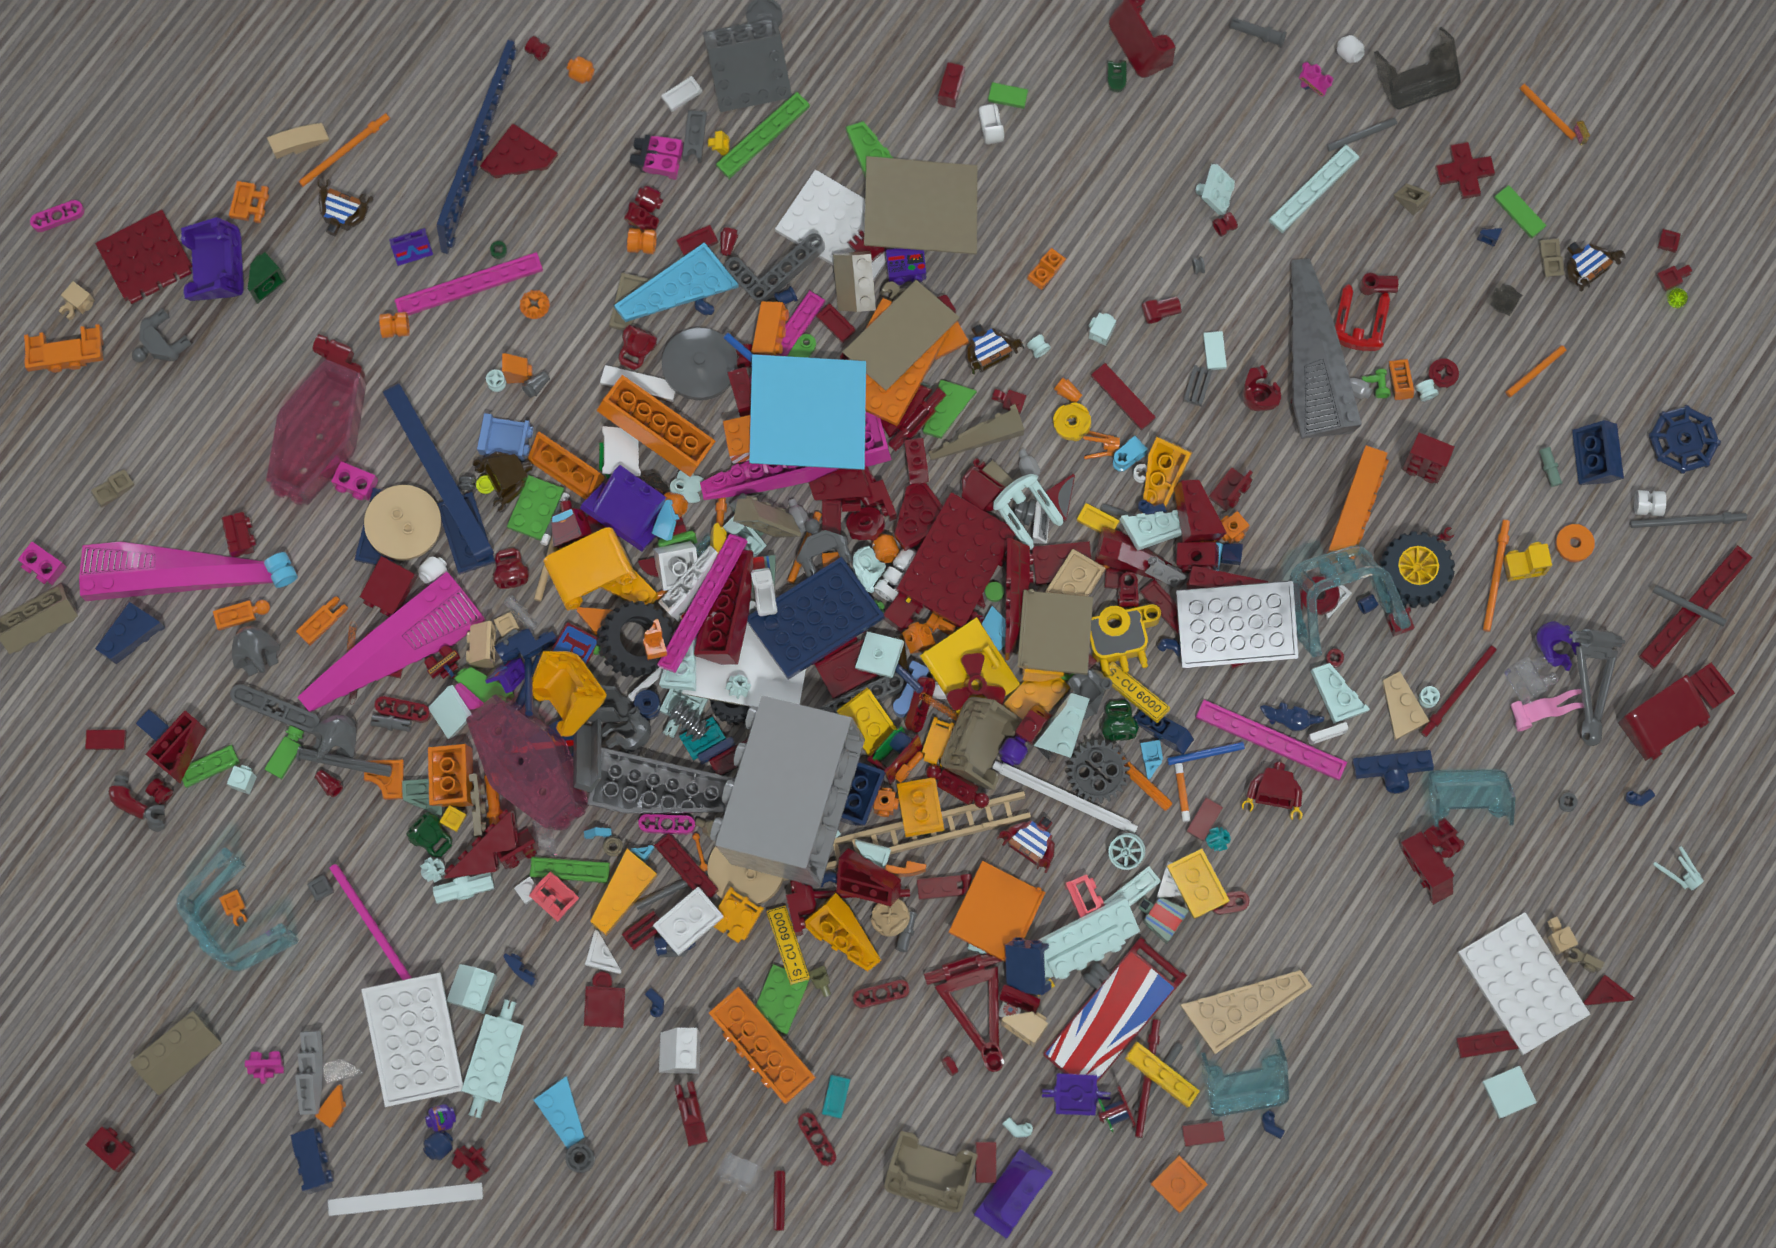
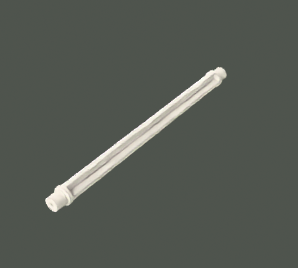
(1065, 797)

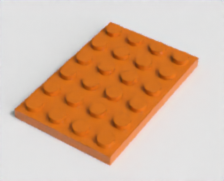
(893, 403)

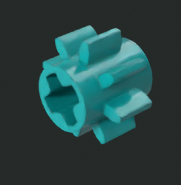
(1218, 839)

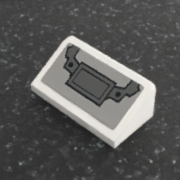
(1041, 525)

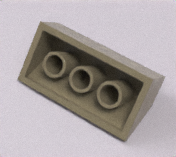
(36, 618)
(176, 1053)

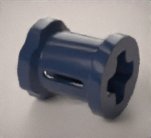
(786, 296)

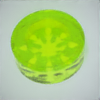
(1677, 298)

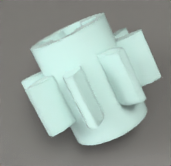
(738, 690)
(432, 869)

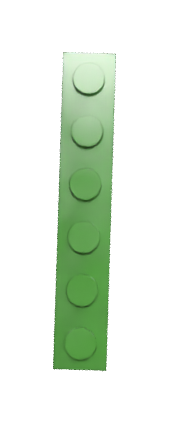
(763, 135)

